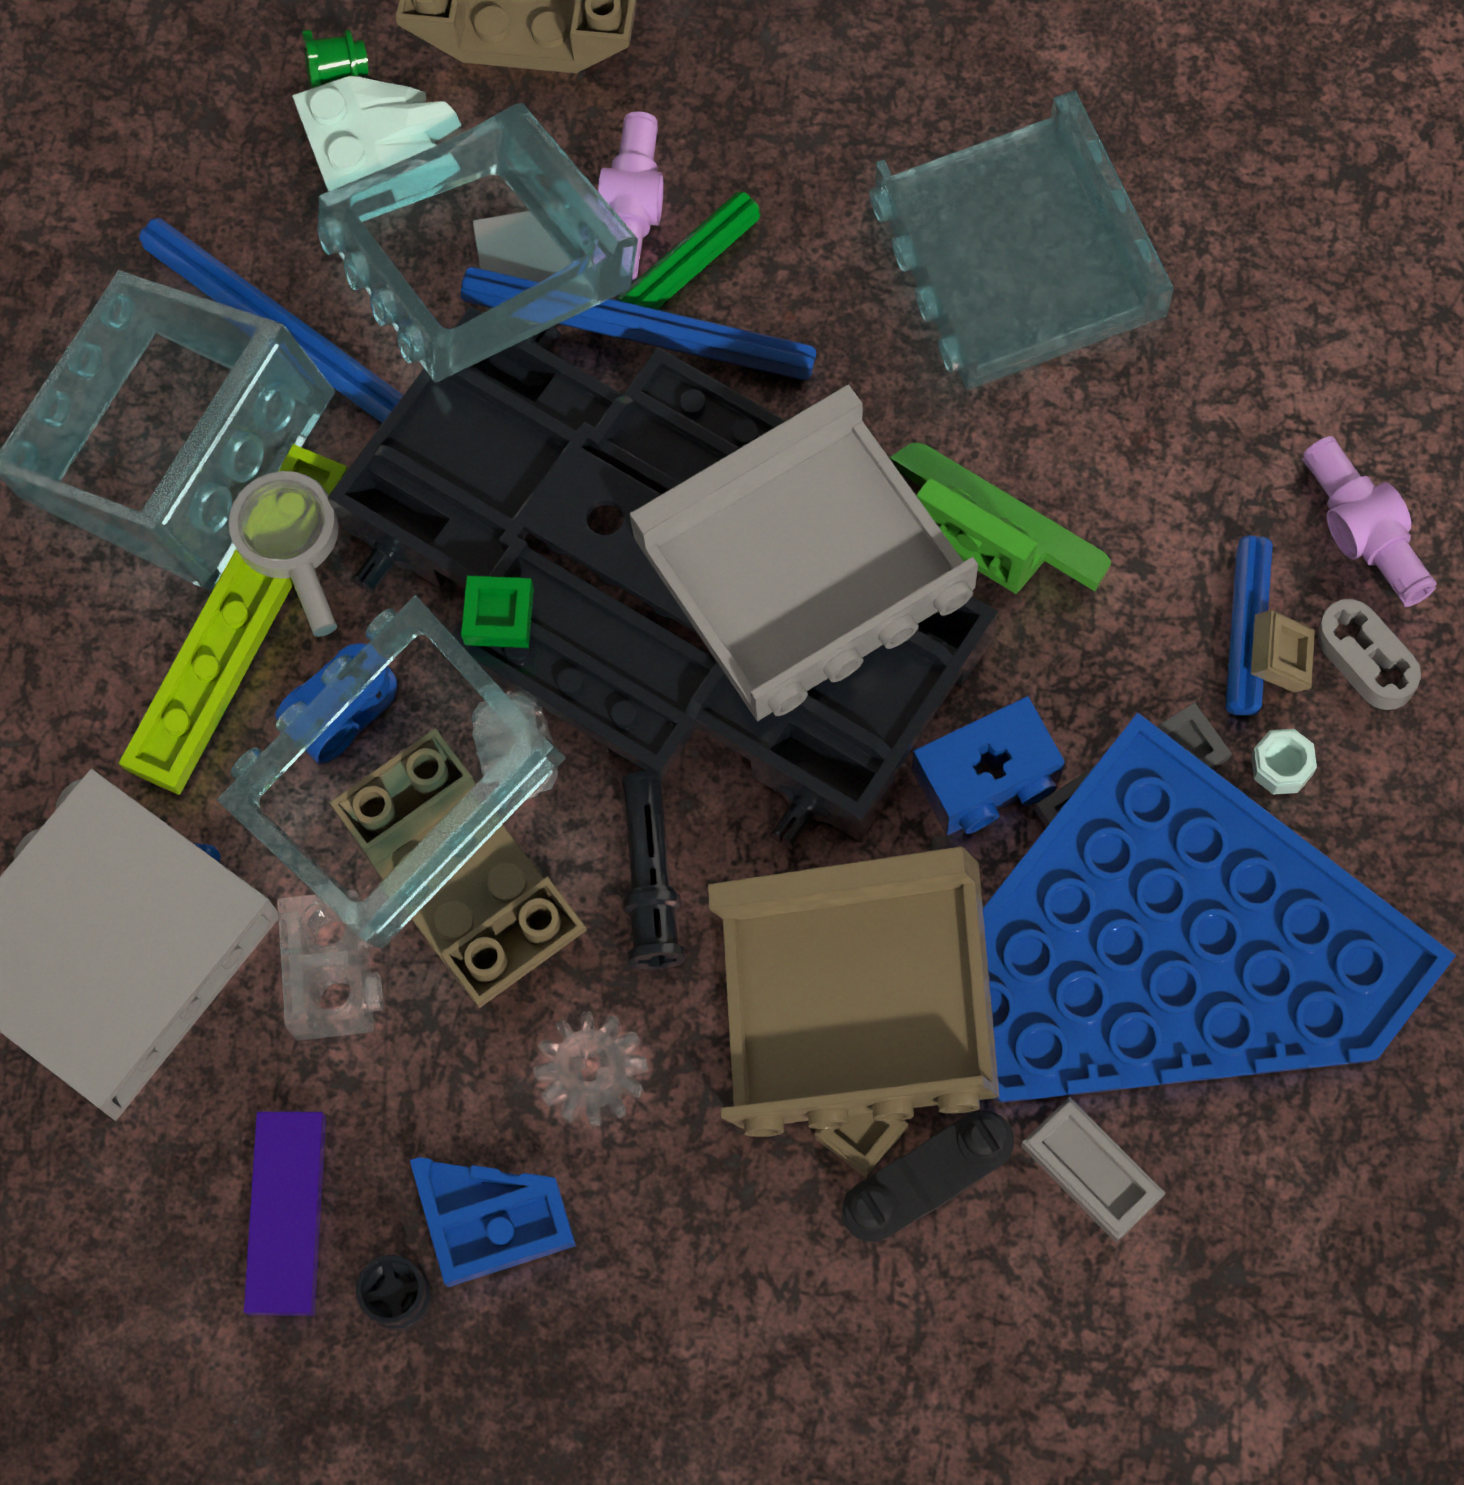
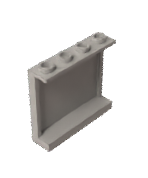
(801, 555)
(116, 940)

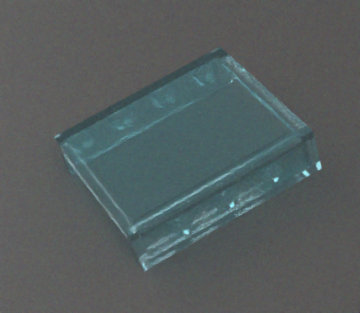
(1023, 246)

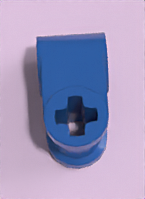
(354, 718)

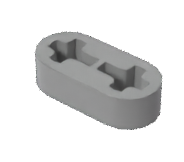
(1377, 645)

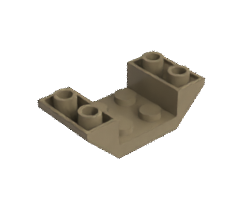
(522, 32)
(497, 910)

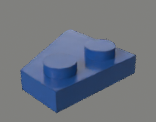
(489, 1218)

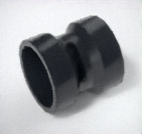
(387, 1283)

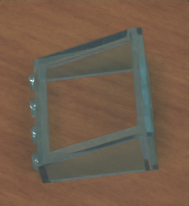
(244, 433)

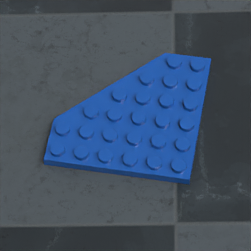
(1187, 939)

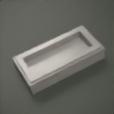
(1092, 1169)

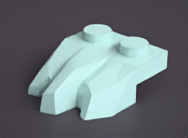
(369, 125)

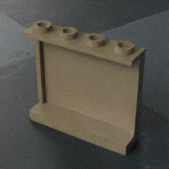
(857, 992)

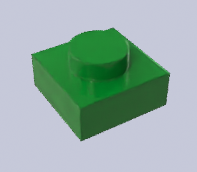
(497, 611)

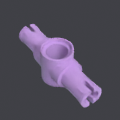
(633, 181)
(1369, 521)

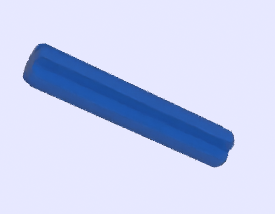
(1249, 598)

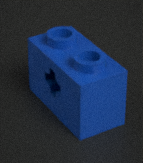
(1005, 739)

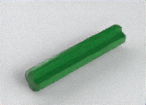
(693, 252)

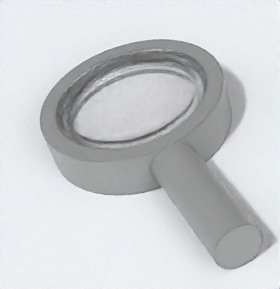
(286, 531)

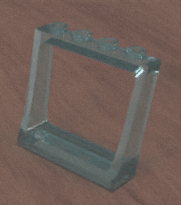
(547, 184)
(453, 838)

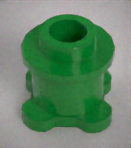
(333, 58)

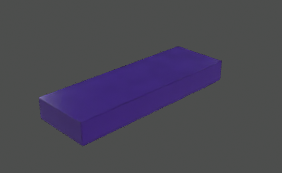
(285, 1214)

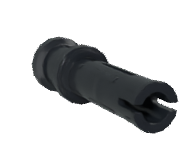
(653, 904)

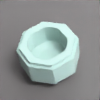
(1283, 761)

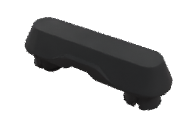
(927, 1176)

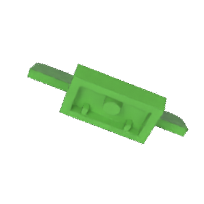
(995, 527)

